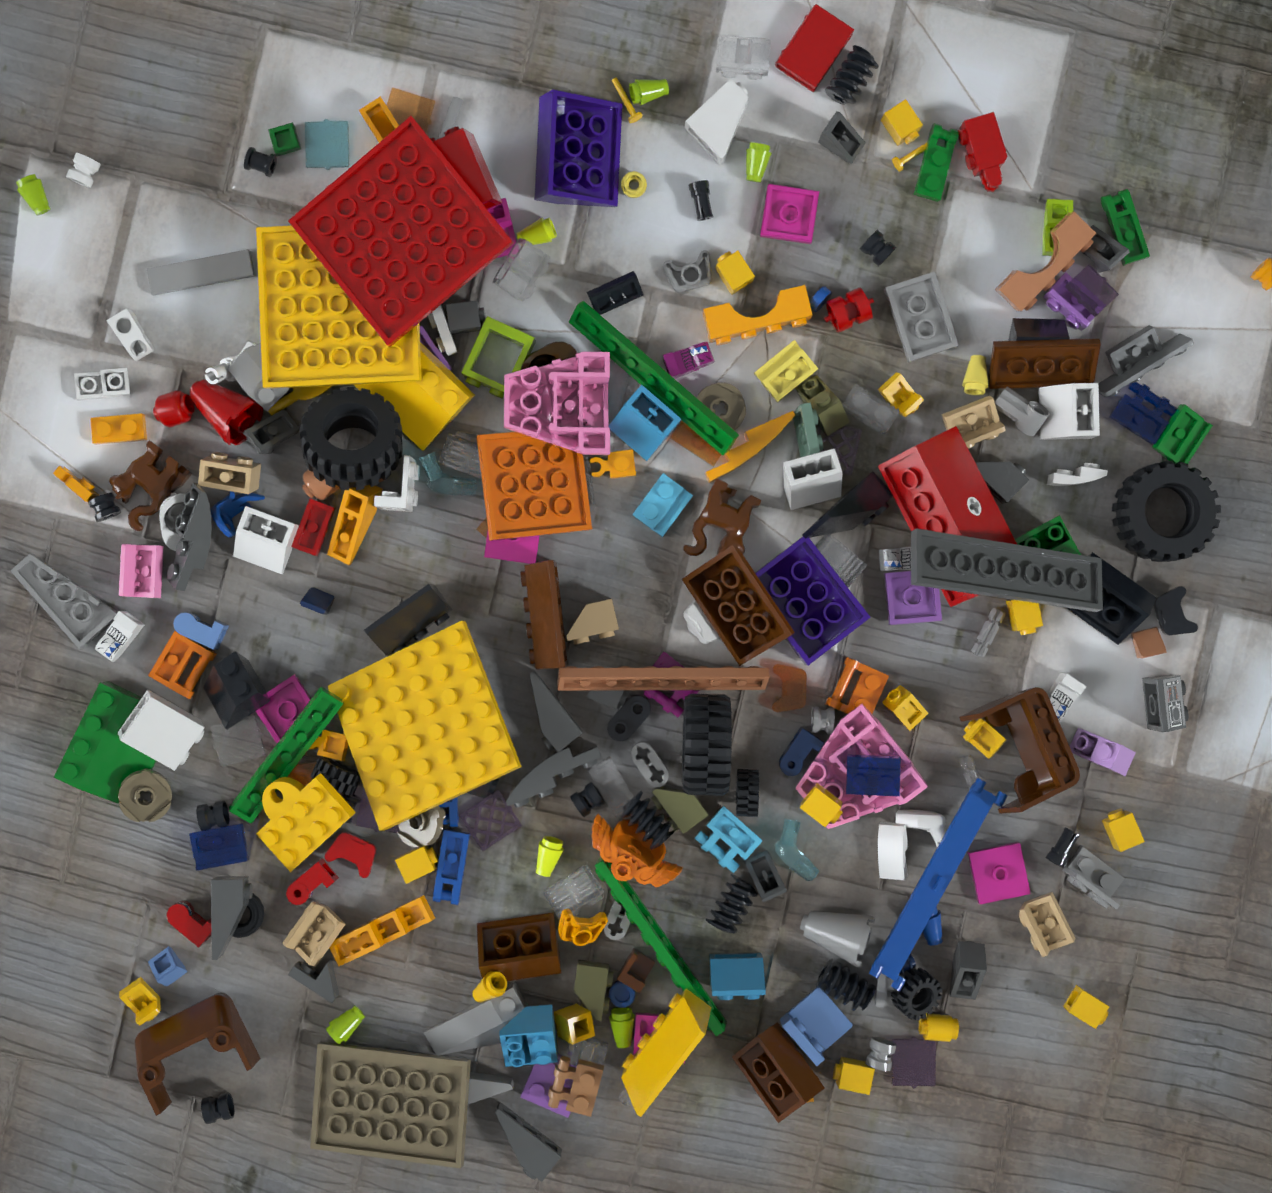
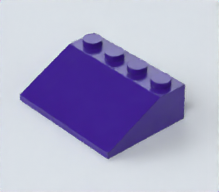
(578, 150)
(811, 599)

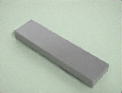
(200, 272)

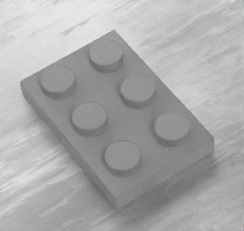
(921, 317)

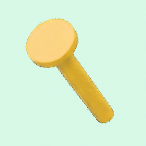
(634, 116)
(898, 163)

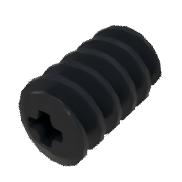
(851, 76)
(646, 820)
(732, 905)
(846, 985)

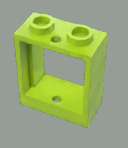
(506, 332)

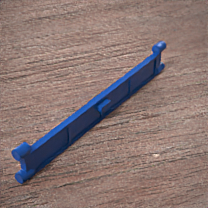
(934, 882)

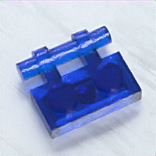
(1140, 419)

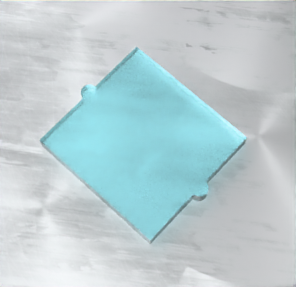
(327, 144)

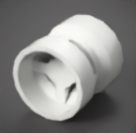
(83, 170)

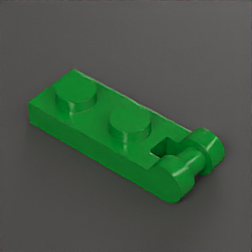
(935, 163)
(1125, 226)

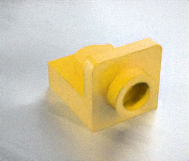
(905, 707)

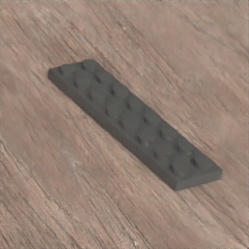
(1005, 570)

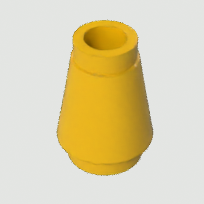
(490, 987)

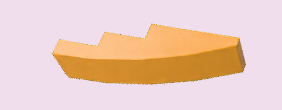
(757, 439)
(381, 930)

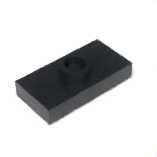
(615, 293)

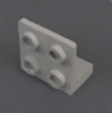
(1092, 874)

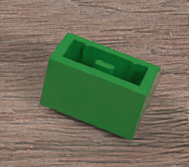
(1050, 536)

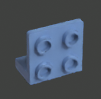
(815, 1024)

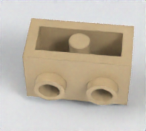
(229, 474)

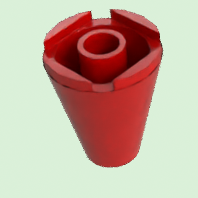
(226, 410)

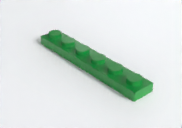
(287, 752)

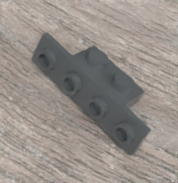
(1138, 356)

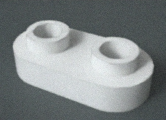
(445, 341)

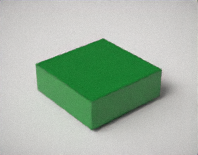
(284, 139)

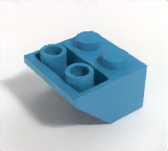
(644, 423)
(737, 975)
(530, 1037)

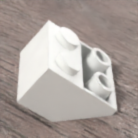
(1071, 411)
(264, 540)

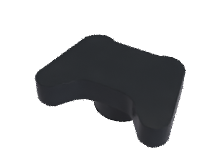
(1170, 613)

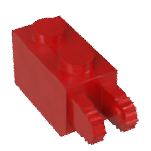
(984, 149)

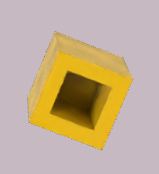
(902, 123)
(734, 271)
(1024, 616)
(822, 805)
(1122, 830)
(417, 863)
(1086, 1007)
(574, 1024)
(853, 1075)

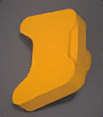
(580, 930)

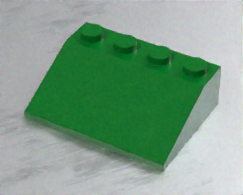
(96, 756)

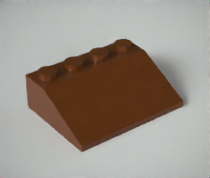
(737, 605)
(545, 615)

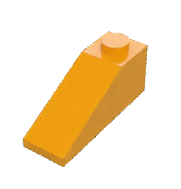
(353, 522)

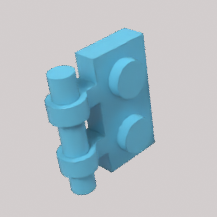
(731, 831)

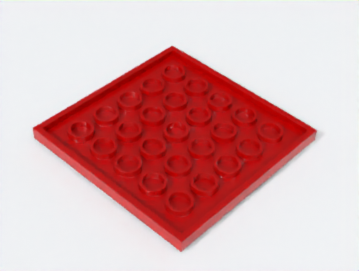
(400, 231)

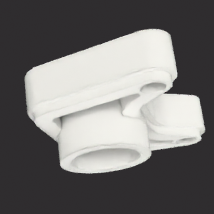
(699, 624)

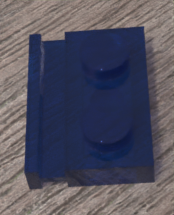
(873, 775)
(219, 846)

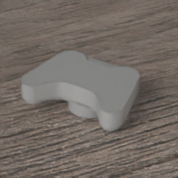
(691, 275)
(882, 985)

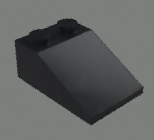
(853, 508)

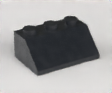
(1123, 605)
(409, 620)

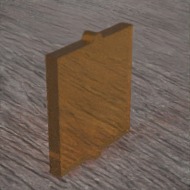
(406, 104)

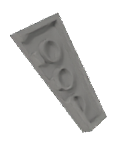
(67, 603)

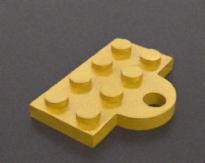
(301, 818)

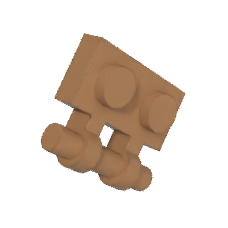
(584, 1087)

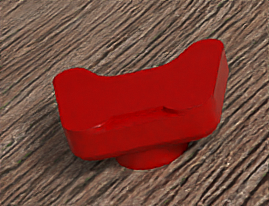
(354, 850)

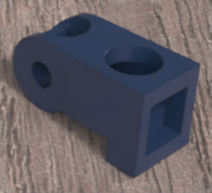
(792, 758)

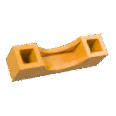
(725, 323)

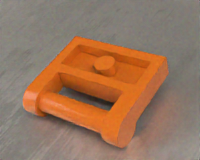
(174, 661)
(866, 691)

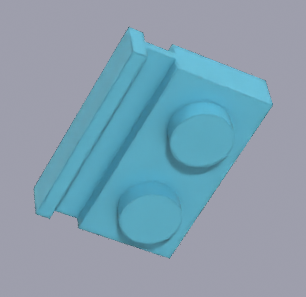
(662, 505)

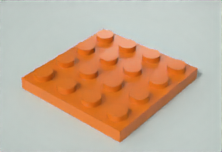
(532, 487)

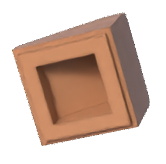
(1148, 643)

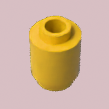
(939, 1027)

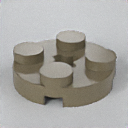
(730, 397)
(145, 781)
(427, 832)

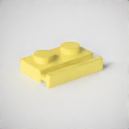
(786, 371)

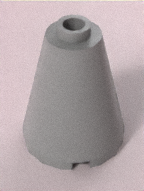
(839, 933)

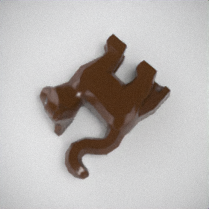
(155, 482)
(722, 516)

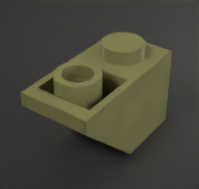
(827, 405)
(683, 809)
(591, 986)

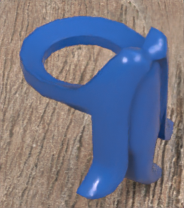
(229, 507)

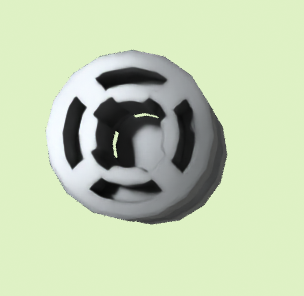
(880, 1056)

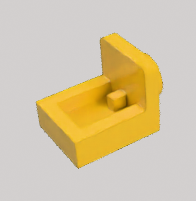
(900, 395)
(984, 737)
(141, 1000)

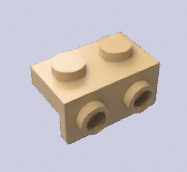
(975, 421)
(1046, 923)
(314, 932)

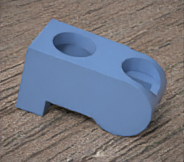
(193, 628)

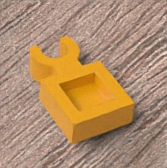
(619, 464)
(81, 487)
(331, 745)

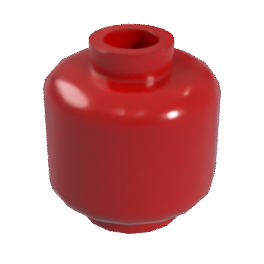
(173, 408)

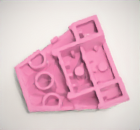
(562, 403)
(859, 735)

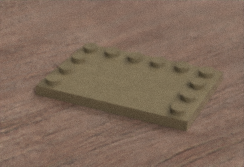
(390, 1104)

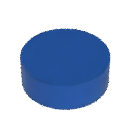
(820, 298)
(621, 994)

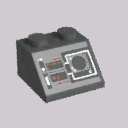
(1165, 703)

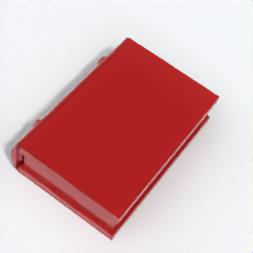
(814, 47)

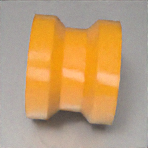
(1264, 274)

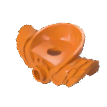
(630, 855)

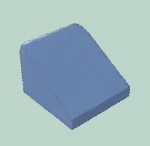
(167, 967)

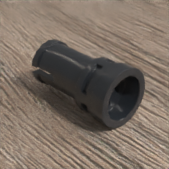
(700, 193)
(1059, 853)

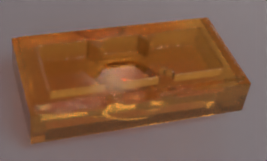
(695, 444)

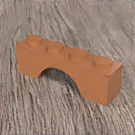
(1069, 238)

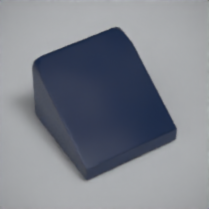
(317, 601)

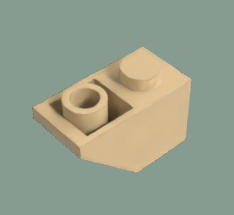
(593, 620)

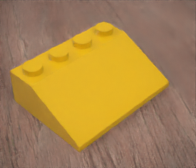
(427, 404)
(664, 1049)

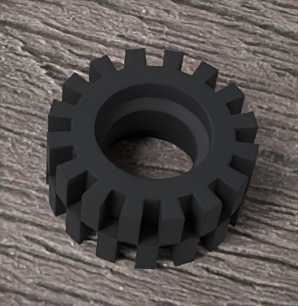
(338, 775)
(747, 792)
(925, 999)

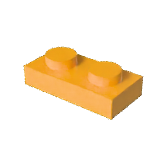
(118, 429)

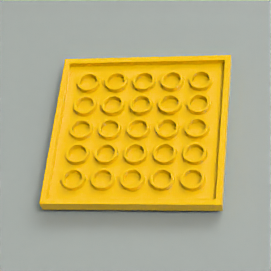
(314, 329)
(424, 726)

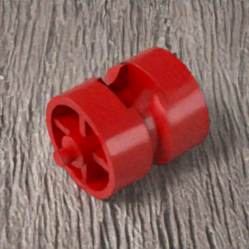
(851, 309)

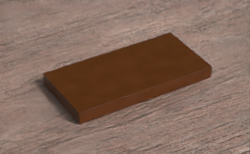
(1043, 363)

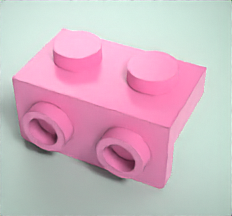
(141, 571)

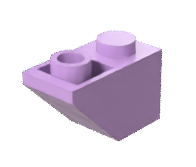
(1102, 751)

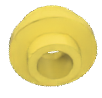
(630, 177)

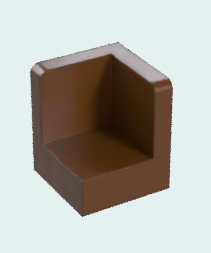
(635, 970)

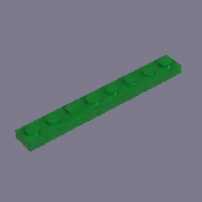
(653, 378)
(654, 936)

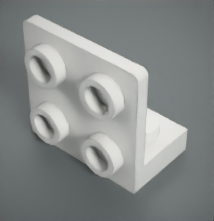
(409, 497)

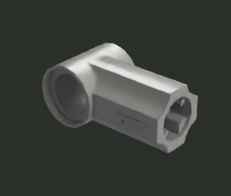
(1026, 414)

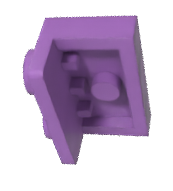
(1062, 300)

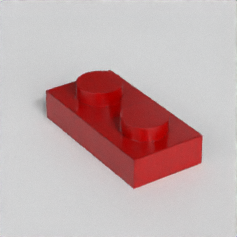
(313, 527)

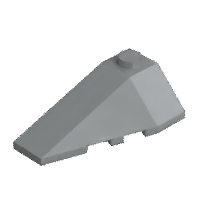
(248, 373)
(477, 1024)

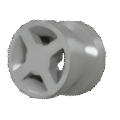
(822, 720)

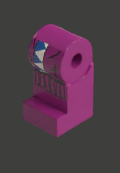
(688, 360)

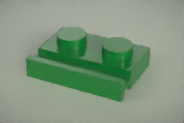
(1182, 435)

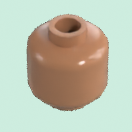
(317, 488)

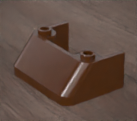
(1039, 742)
(210, 1019)

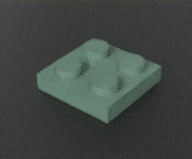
(805, 429)

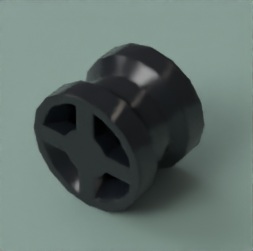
(104, 507)

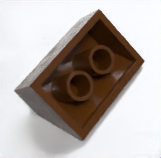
(519, 947)
(778, 1072)

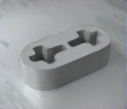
(655, 761)
(612, 916)

